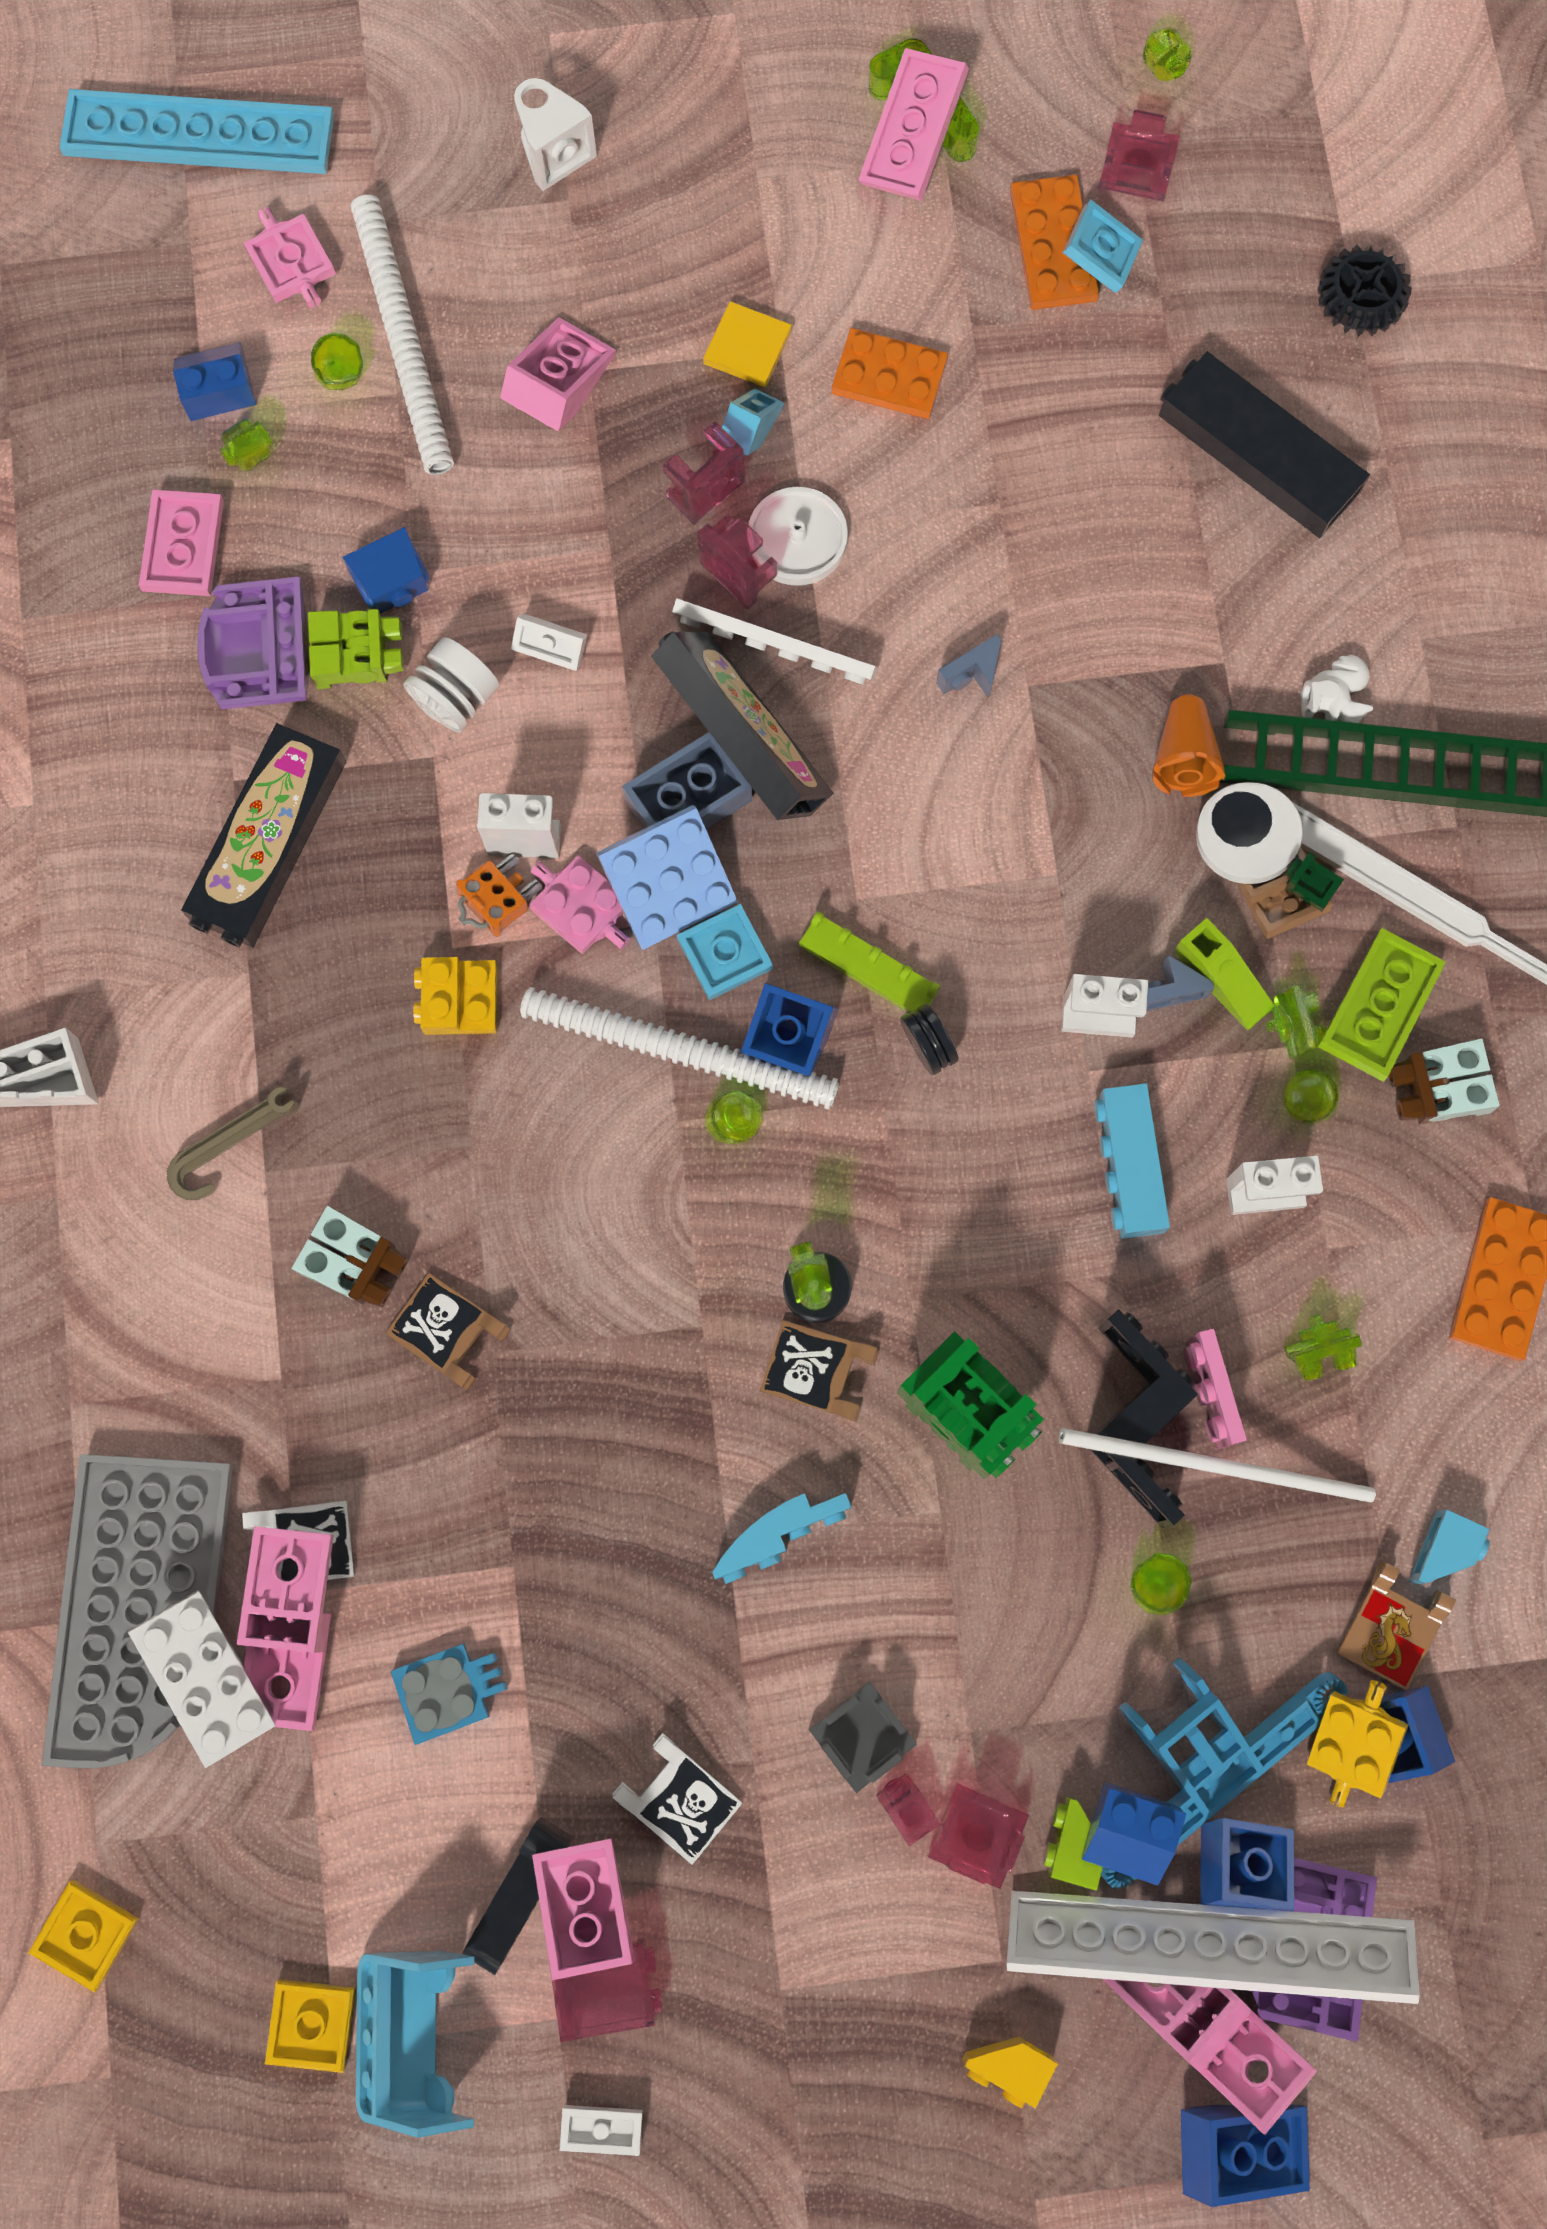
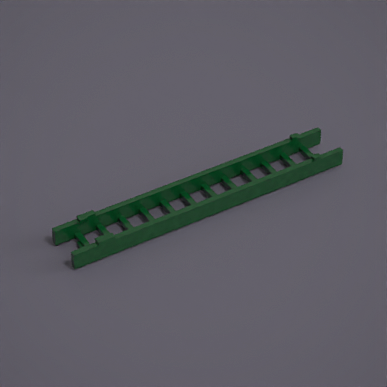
(1394, 736)

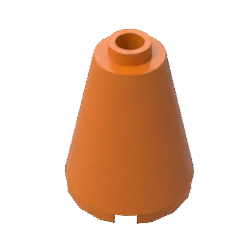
(1188, 750)

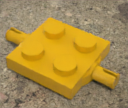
(1357, 1744)

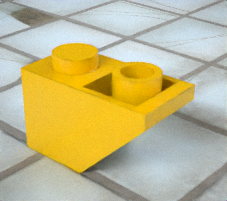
(1014, 2067)

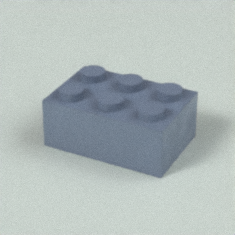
(692, 776)

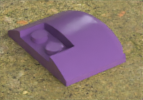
(254, 643)
(1322, 1891)

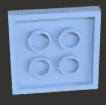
(667, 877)

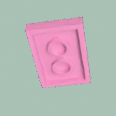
(181, 542)
(1214, 1389)

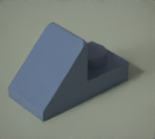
(976, 663)
(1181, 987)

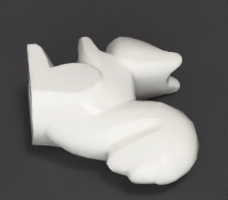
(1331, 691)

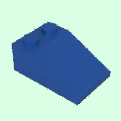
(1234, 2162)

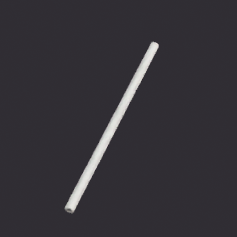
(1216, 1465)

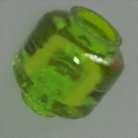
(1167, 54)
(245, 445)

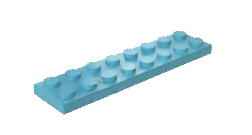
(197, 131)

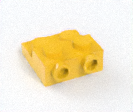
(456, 996)

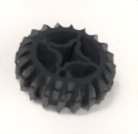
(1356, 273)

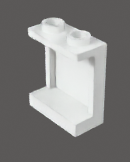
(518, 825)
(1103, 1005)
(1273, 1184)

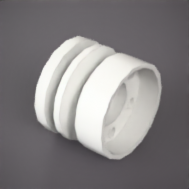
(456, 678)

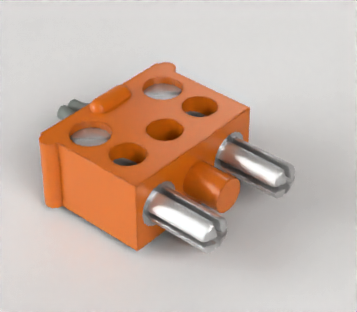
(491, 907)

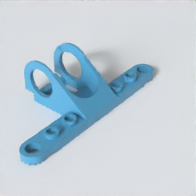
(1227, 1761)

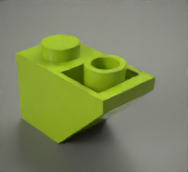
(1065, 1854)

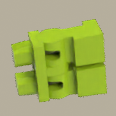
(365, 651)

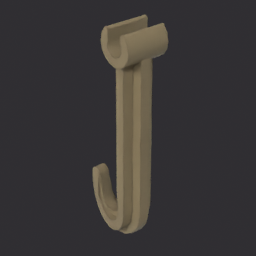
(223, 1140)

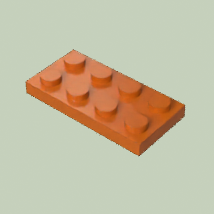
(1044, 221)
(1503, 1280)

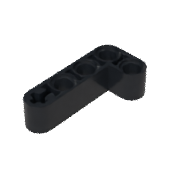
(514, 1899)

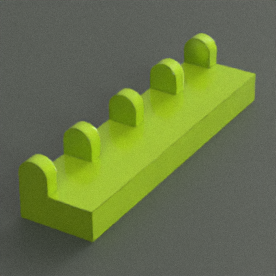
(867, 964)

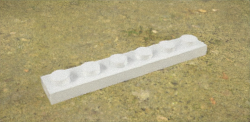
(761, 637)

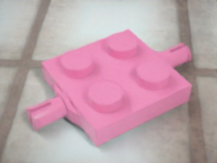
(289, 258)
(578, 905)

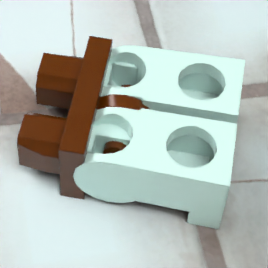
(1433, 1085)
(359, 1267)

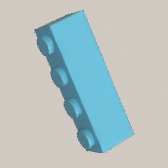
(1133, 1161)

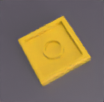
(747, 344)
(83, 1935)
(310, 2025)

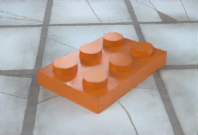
(889, 373)

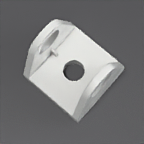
(556, 135)

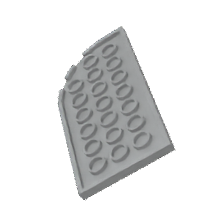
(136, 1546)

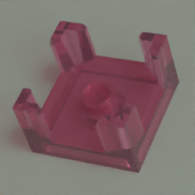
(711, 484)

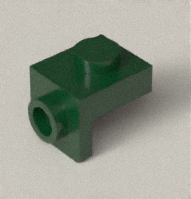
(1312, 882)

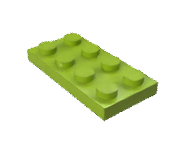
(1382, 1004)

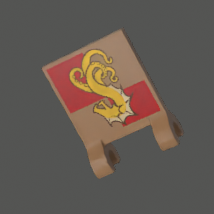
(1392, 1631)

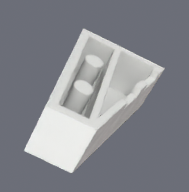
(46, 1072)

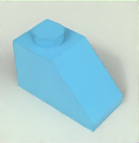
(751, 419)
(1449, 1547)

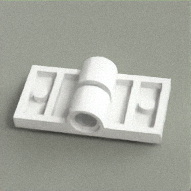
(201, 1678)

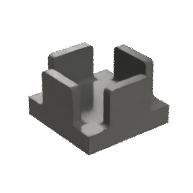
(863, 1737)

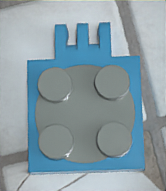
(445, 1692)

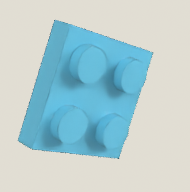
(1103, 246)
(724, 952)

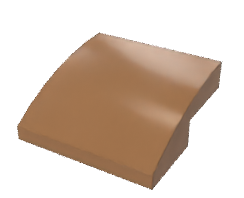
(1276, 907)

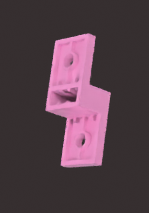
(286, 1622)
(1222, 2042)

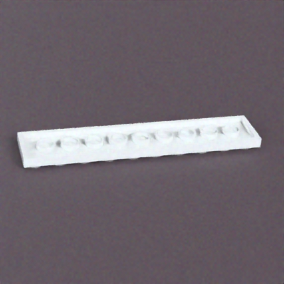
(1213, 1946)

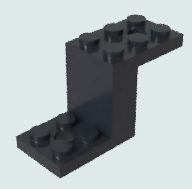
(1145, 1415)

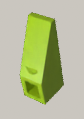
(1234, 984)

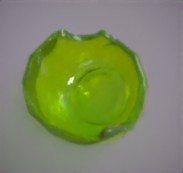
(336, 361)
(1311, 1096)
(733, 1117)
(1161, 1584)

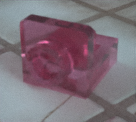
(907, 1809)

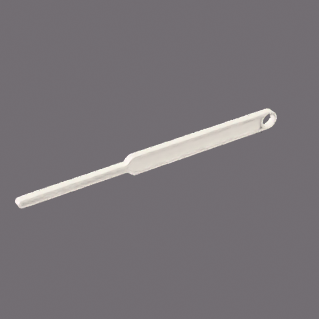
(1409, 892)

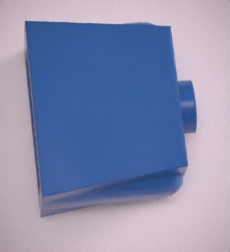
(388, 571)

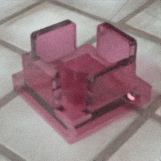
(1140, 157)
(728, 557)
(979, 1836)

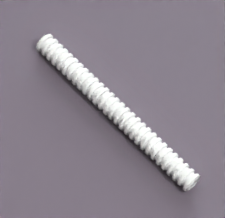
(402, 335)
(676, 1047)

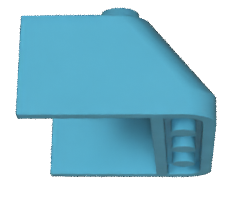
(398, 2042)

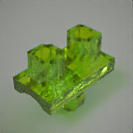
(1293, 1021)
(809, 1276)
(1320, 1342)

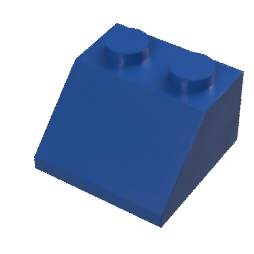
(213, 381)
(789, 1029)
(1425, 1744)
(1133, 1833)
(1247, 1865)

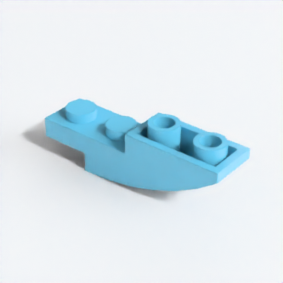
(763, 1539)

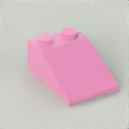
(556, 373)
(583, 1909)

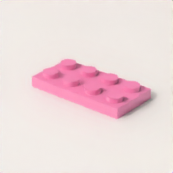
(913, 124)

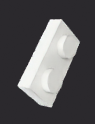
(548, 641)
(601, 2130)

